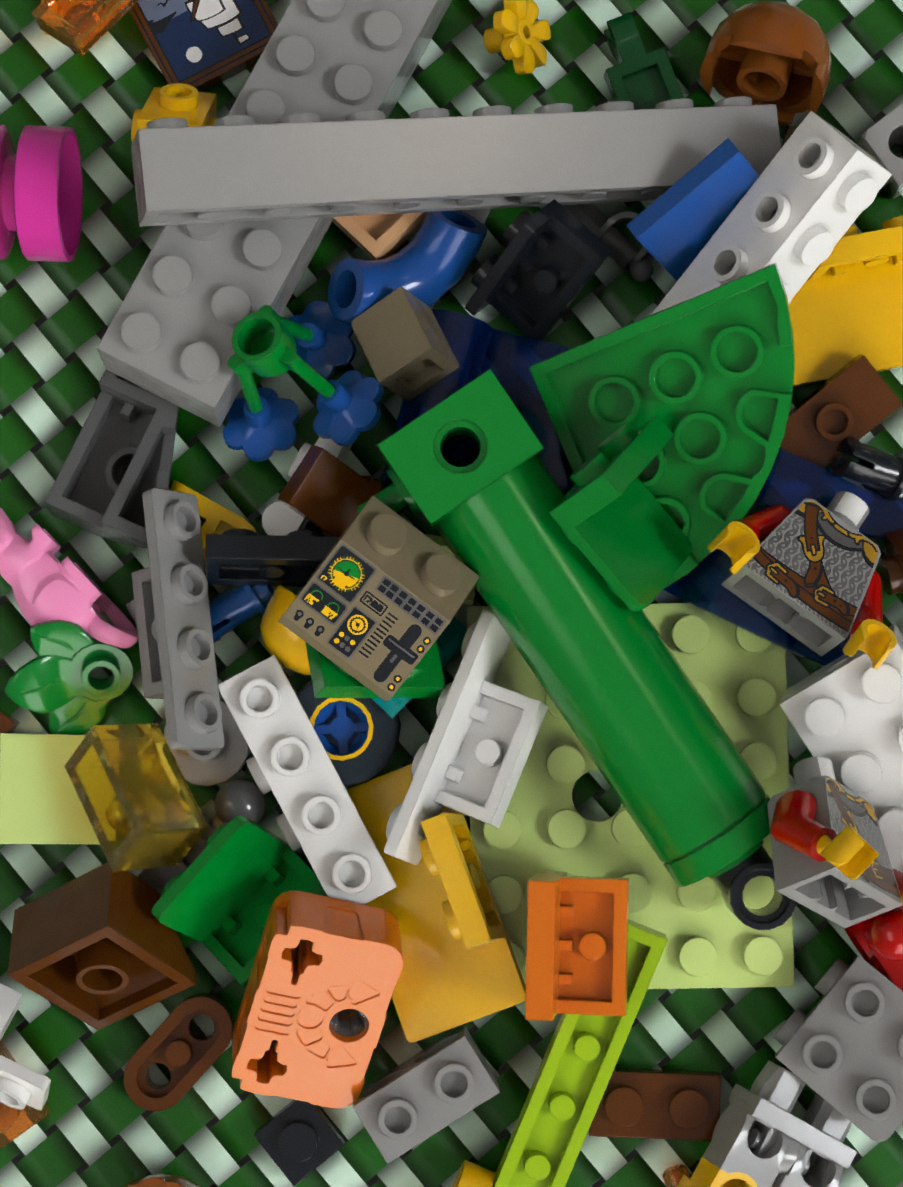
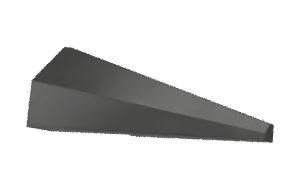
(116, 459)

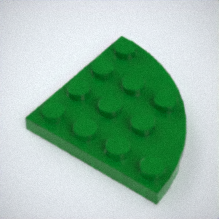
(713, 375)

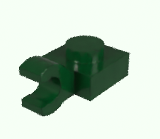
(639, 75)

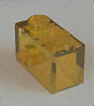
(135, 796)

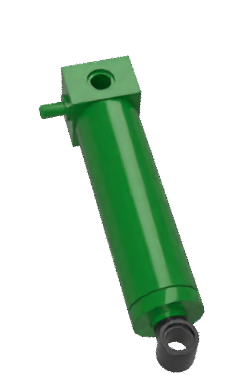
(585, 645)

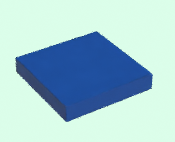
(694, 208)

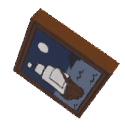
(204, 39)

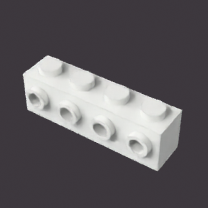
(812, 206)

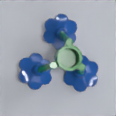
(312, 348)

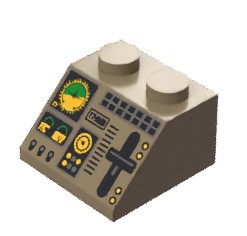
(379, 599)

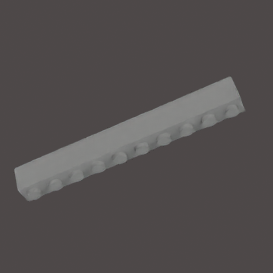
(433, 159)

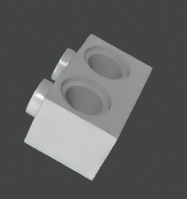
(426, 1093)

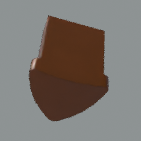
(327, 491)

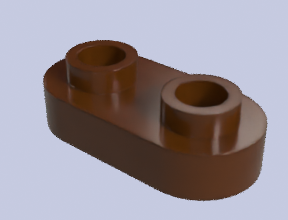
(180, 1050)

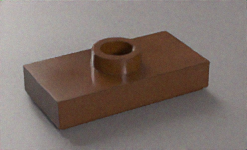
(840, 408)

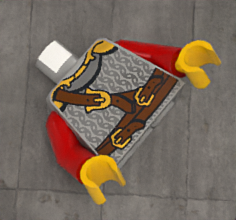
(811, 574)
(831, 848)

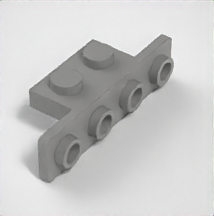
(176, 622)

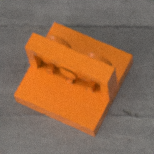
(576, 946)

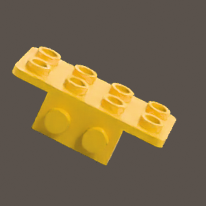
(851, 306)

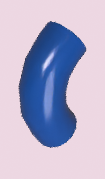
(424, 266)

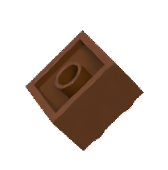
(98, 948)

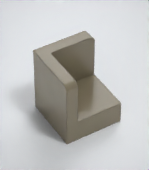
(404, 344)

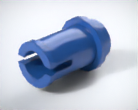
(237, 606)

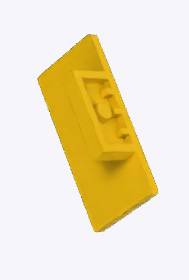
(448, 921)

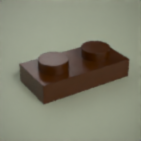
(659, 1105)

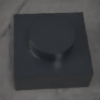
(299, 1139)

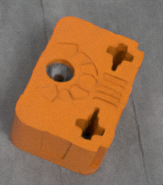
(316, 999)

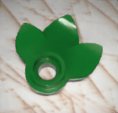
(61, 677)

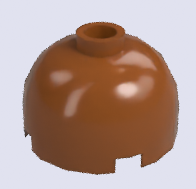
(771, 56)

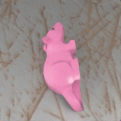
(57, 589)

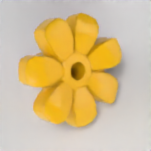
(519, 35)

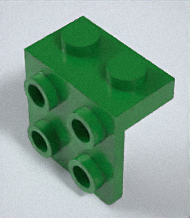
(618, 518)
(230, 891)

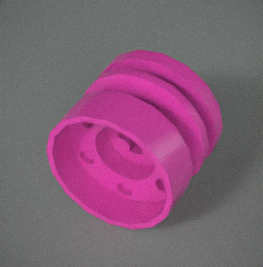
(41, 193)

